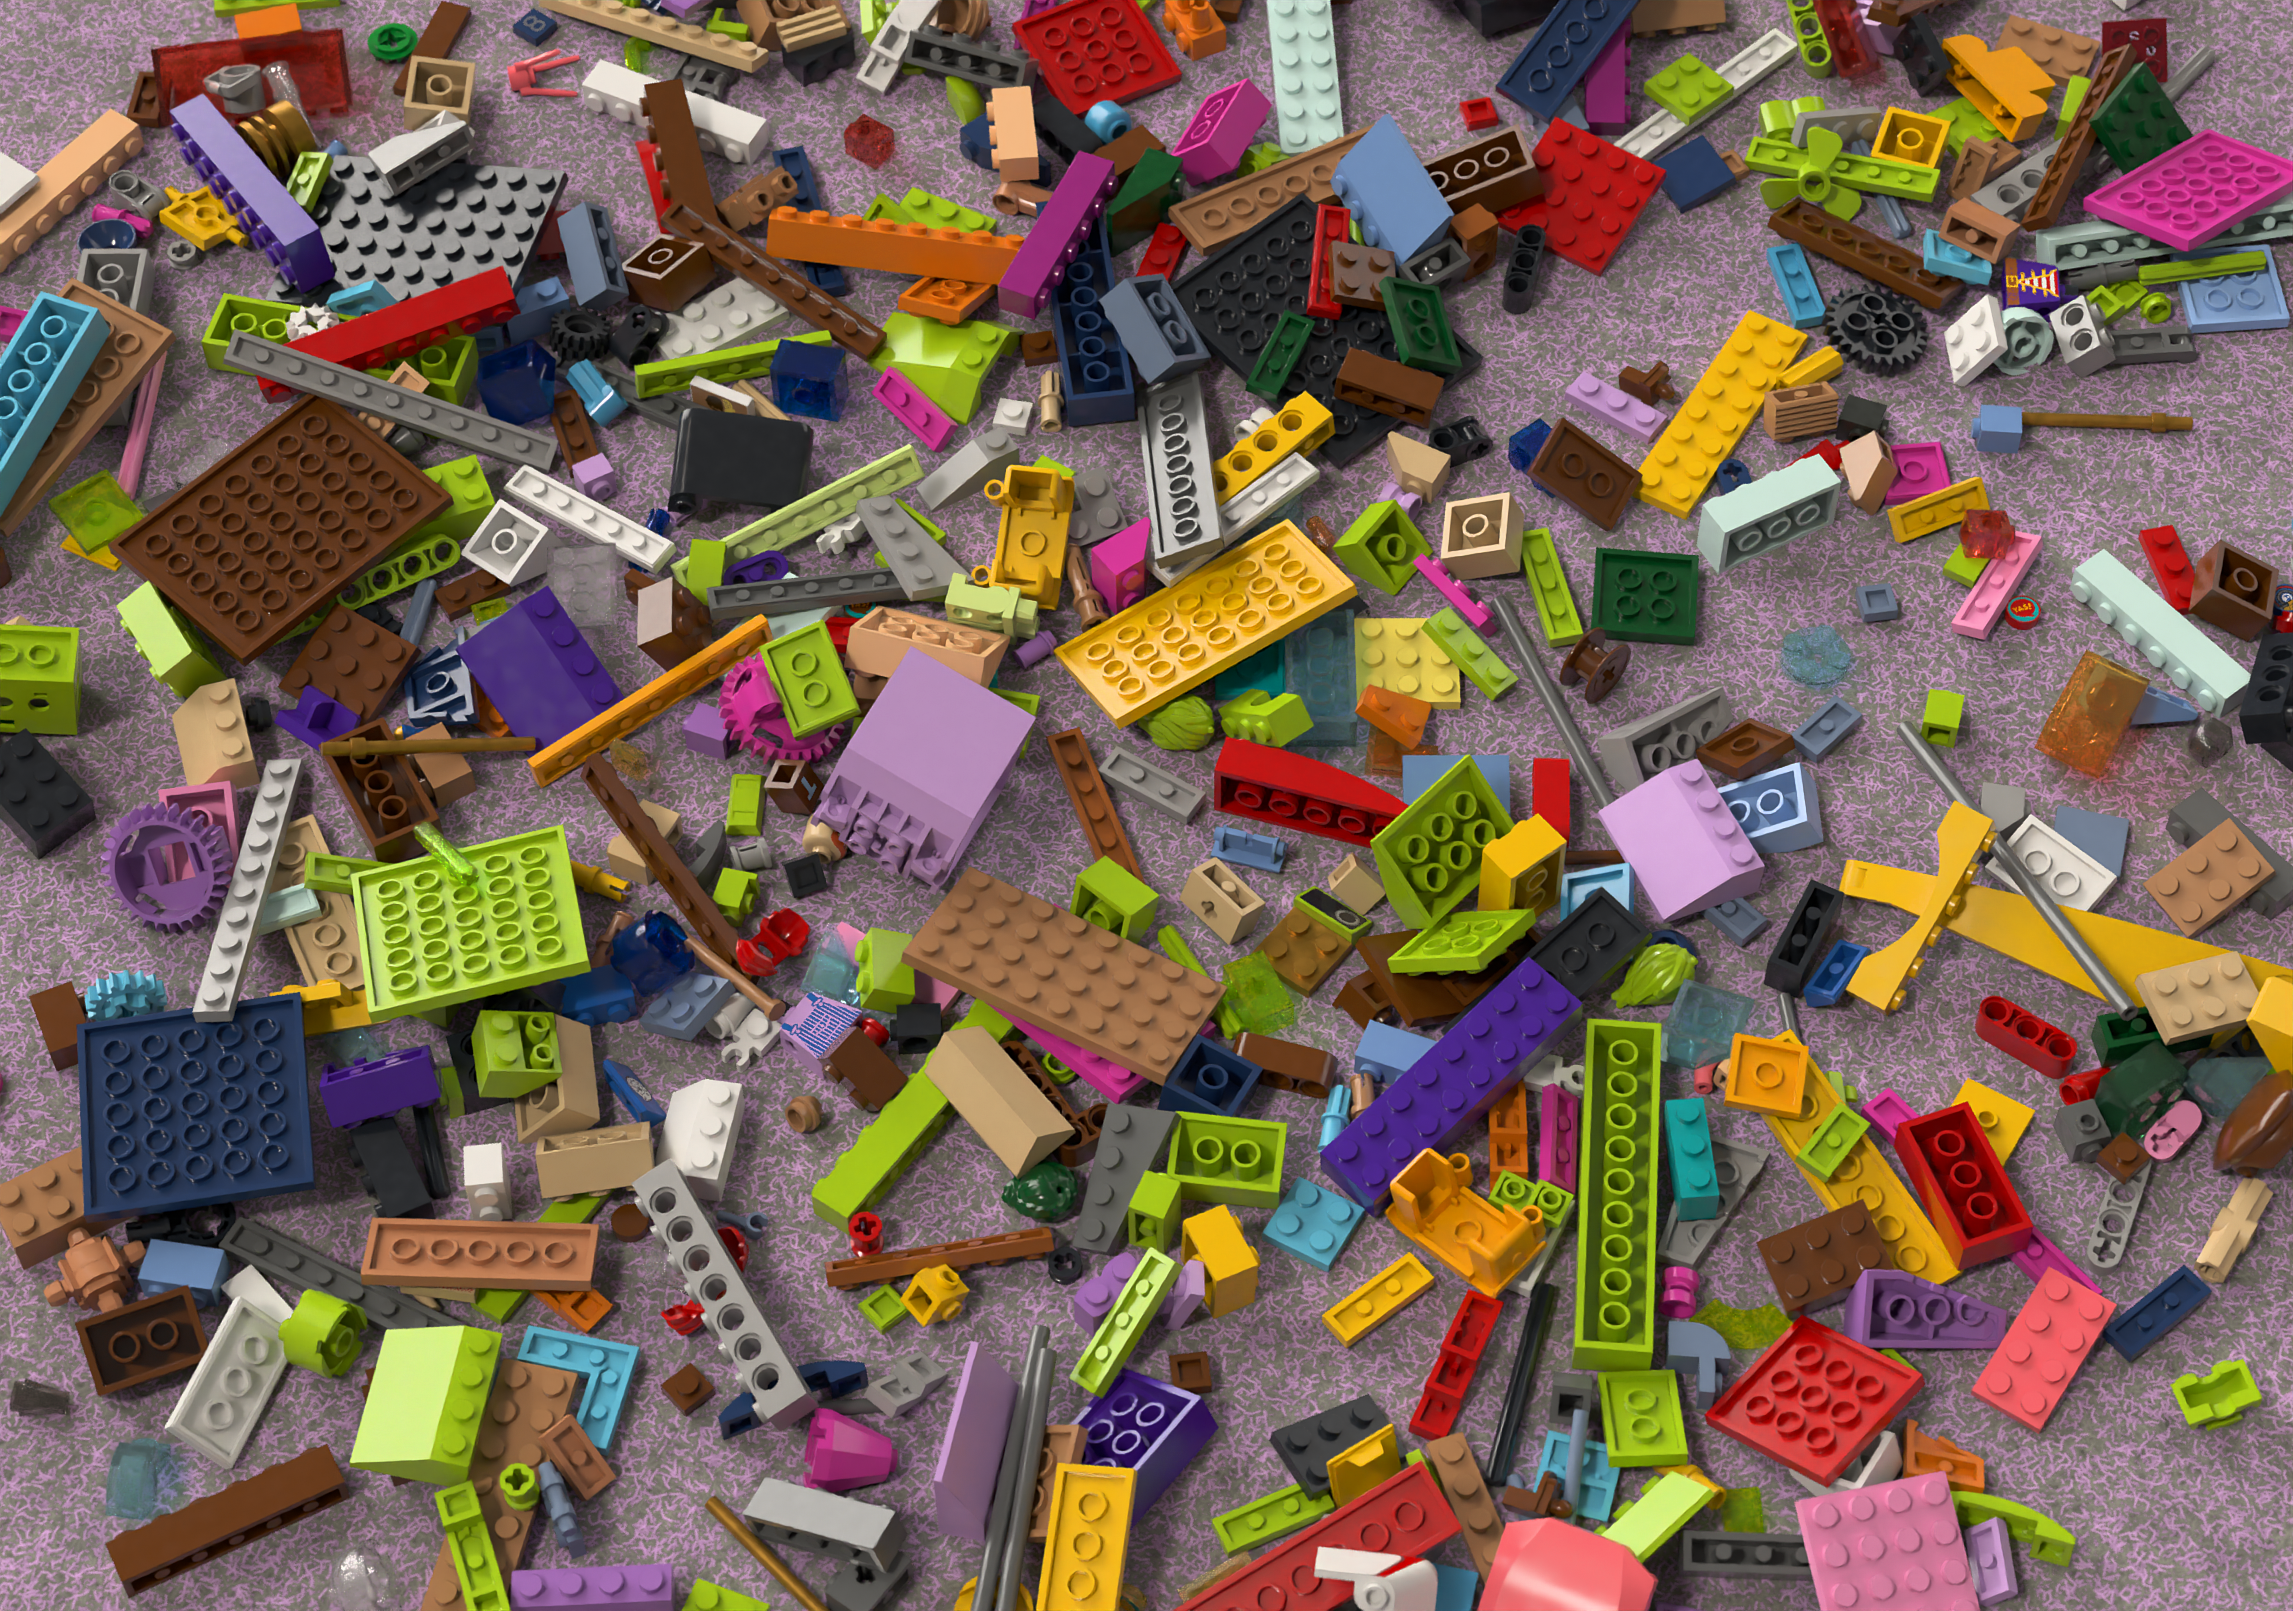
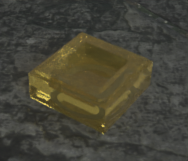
(628, 759)

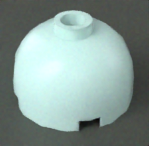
(2026, 338)

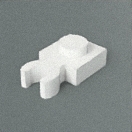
(840, 532)
(752, 1036)
(1550, 1071)

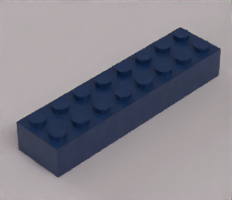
(1087, 344)

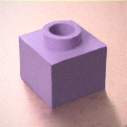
(594, 477)

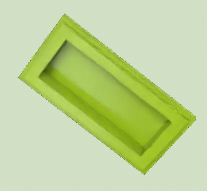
(746, 805)

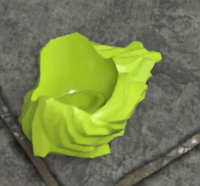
(1180, 723)
(1655, 976)

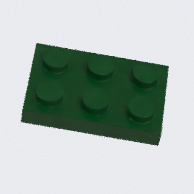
(1420, 325)

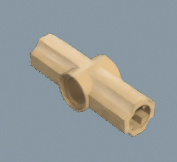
(2233, 1230)

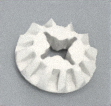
(298, 326)

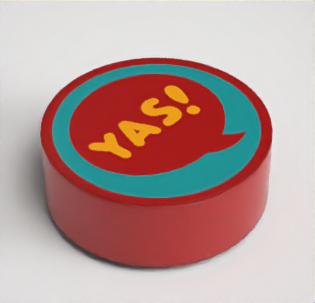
(2022, 612)

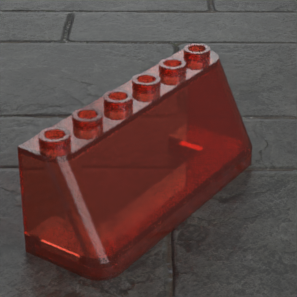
(316, 61)

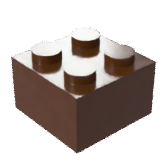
(668, 272)
(2234, 590)
(672, 623)

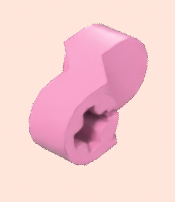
(2164, 1146)

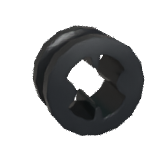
(1063, 1255)

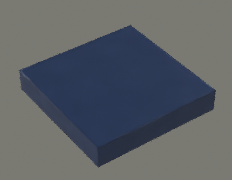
(1694, 174)

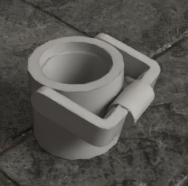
(239, 86)

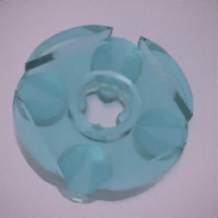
(1815, 640)

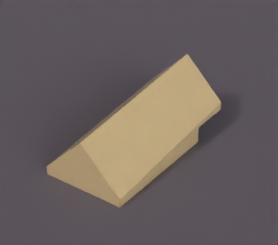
(996, 1099)

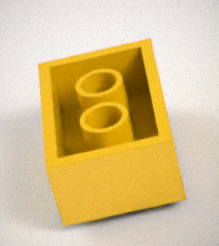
(1523, 868)

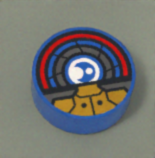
(2283, 599)

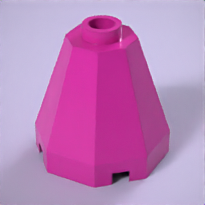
(845, 1453)

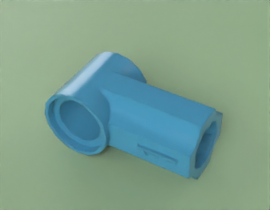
(601, 398)

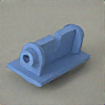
(1249, 849)

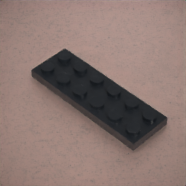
(1582, 948)

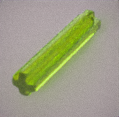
(446, 853)

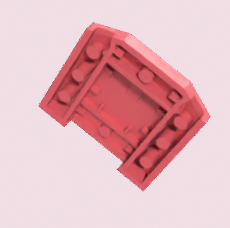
(1564, 1569)

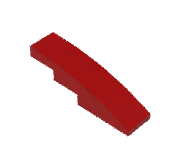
(1456, 1366)

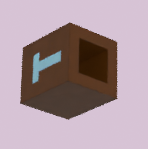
(793, 786)

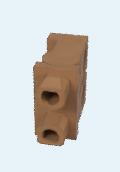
(756, 199)

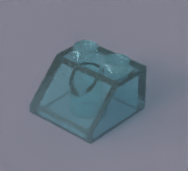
(1703, 1025)

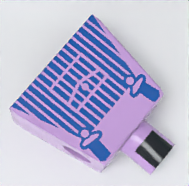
(814, 1026)

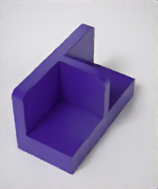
(317, 718)

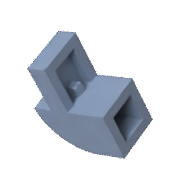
(1698, 1351)

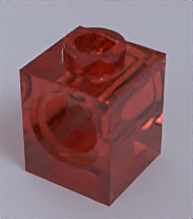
(869, 141)
(1986, 534)

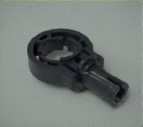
(173, 1227)

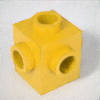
(935, 1295)

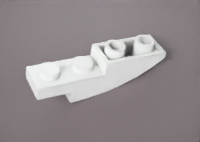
(891, 43)

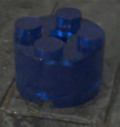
(652, 953)

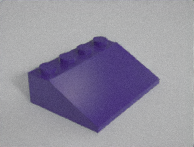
(539, 671)
(1145, 1429)

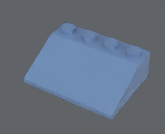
(1391, 194)

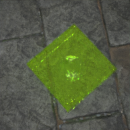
(95, 511)

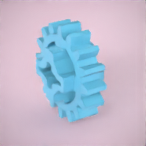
(125, 996)

